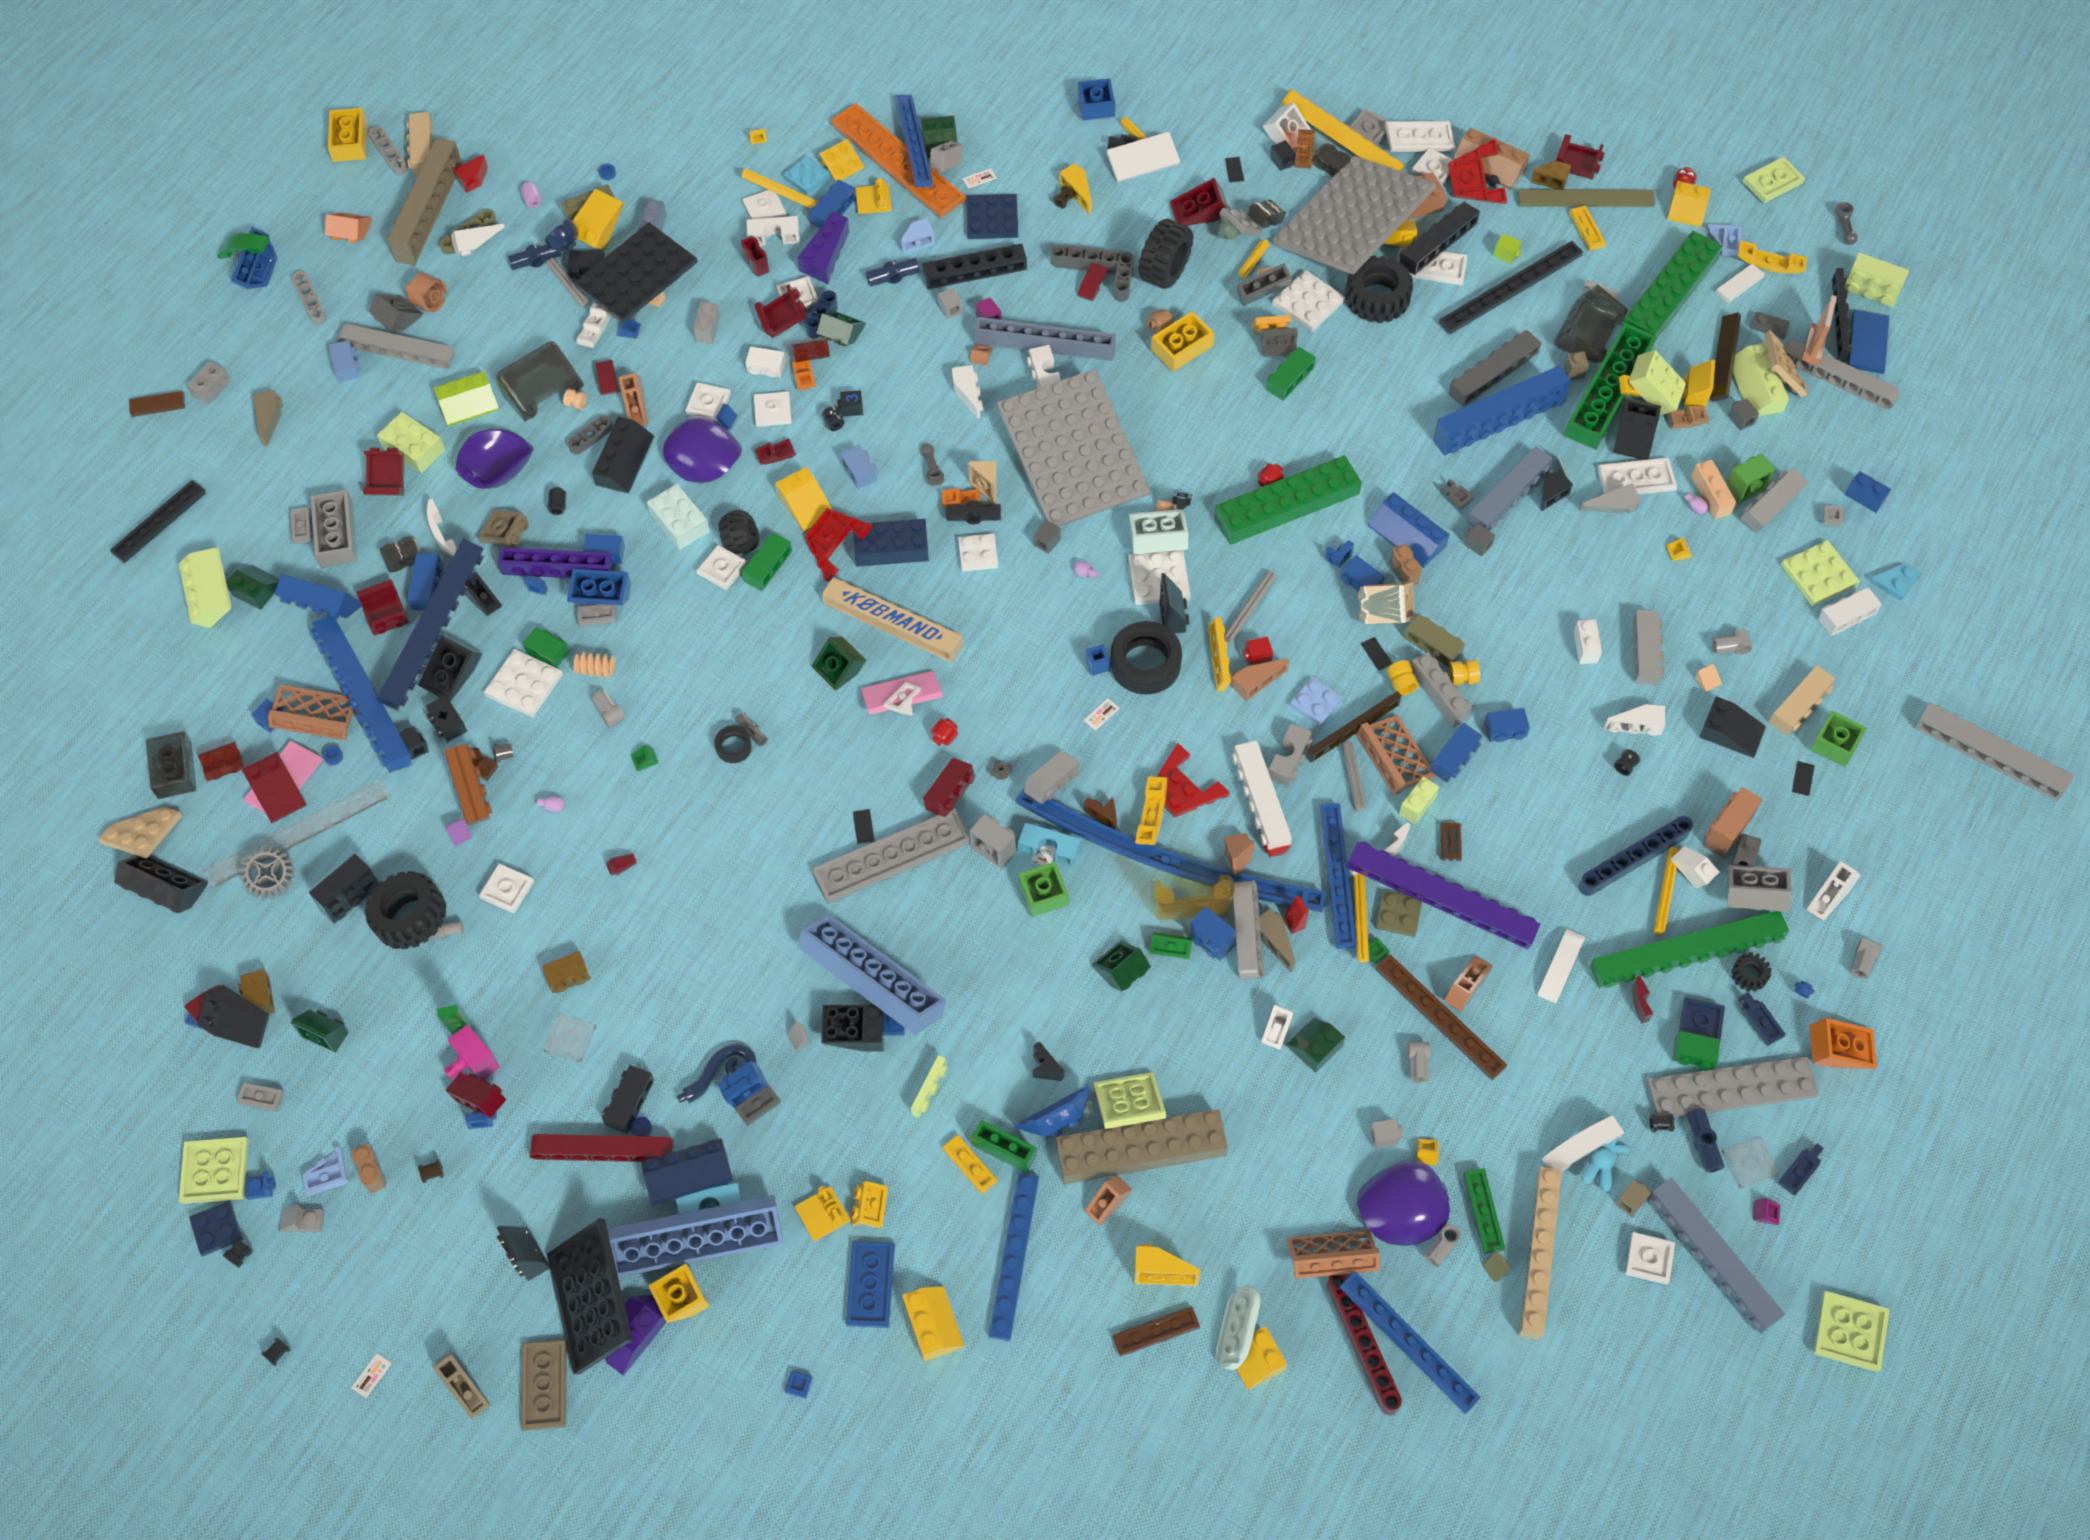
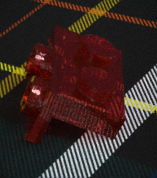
(811, 350)
(221, 761)

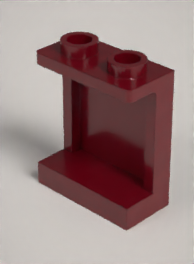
(1583, 160)
(781, 312)
(384, 472)
(382, 607)

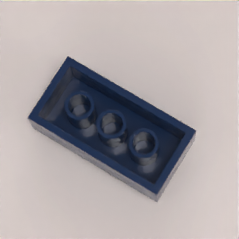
(892, 543)

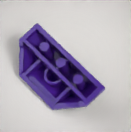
(645, 1323)

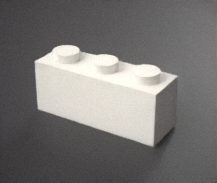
(1849, 611)

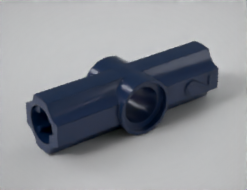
(532, 256)
(892, 272)
(1709, 1152)

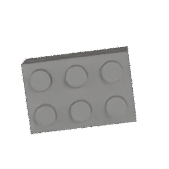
(1759, 888)

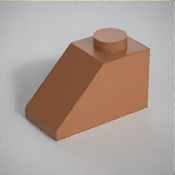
(1238, 851)
(1108, 1199)

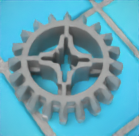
(262, 878)

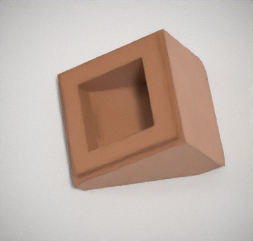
(980, 354)

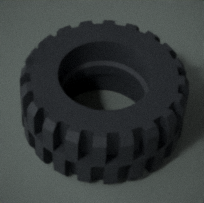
(1165, 253)
(1379, 306)
(394, 894)

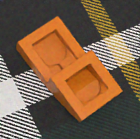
(803, 375)
(955, 496)

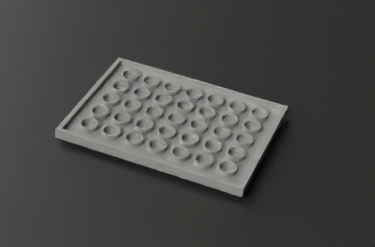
(1353, 214)
(1073, 448)

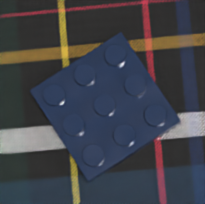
(992, 216)

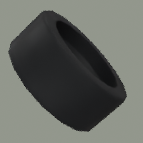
(731, 731)

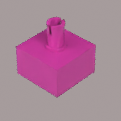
(471, 1055)

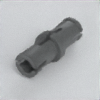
(751, 728)

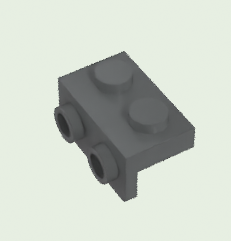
(1278, 341)

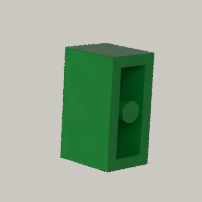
(545, 647)
(1696, 1050)

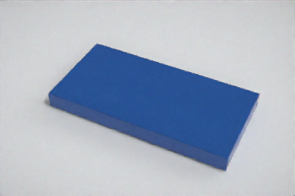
(1869, 341)
(870, 1284)

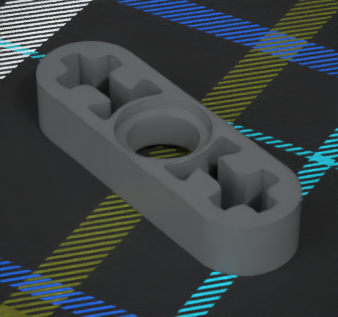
(586, 442)

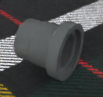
(502, 752)

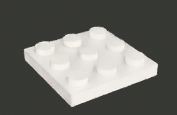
(1308, 300)
(1147, 571)
(523, 683)

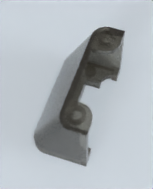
(1591, 324)
(536, 379)

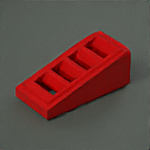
(1296, 916)

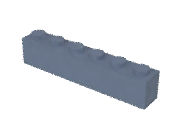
(1511, 489)

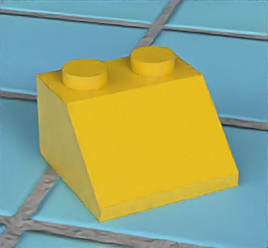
(1689, 204)
(1699, 384)
(679, 1294)
(1262, 1360)

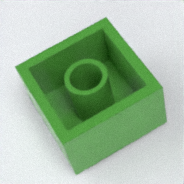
(1750, 478)
(1838, 738)
(1043, 889)

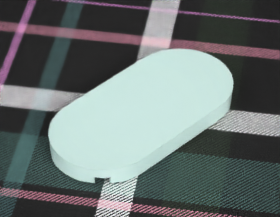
(1238, 1327)

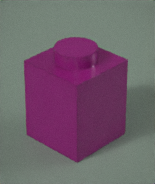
(988, 309)

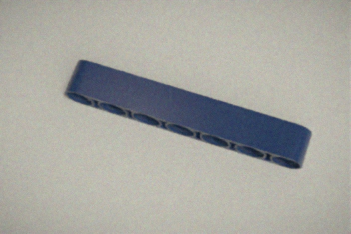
(1631, 862)

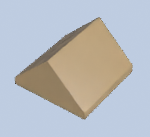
(984, 477)

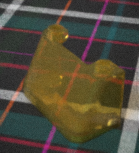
(1168, 908)

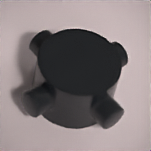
(1493, 180)

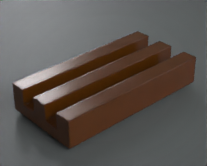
(1451, 856)

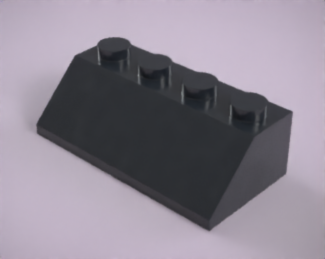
(622, 455)
(160, 882)

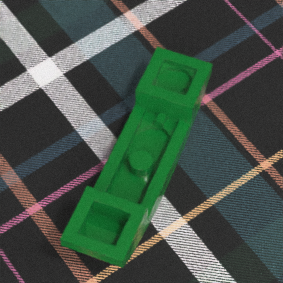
(243, 241)

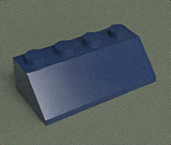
(686, 1171)

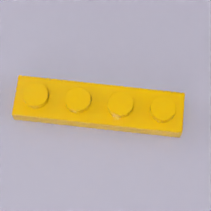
(1219, 654)

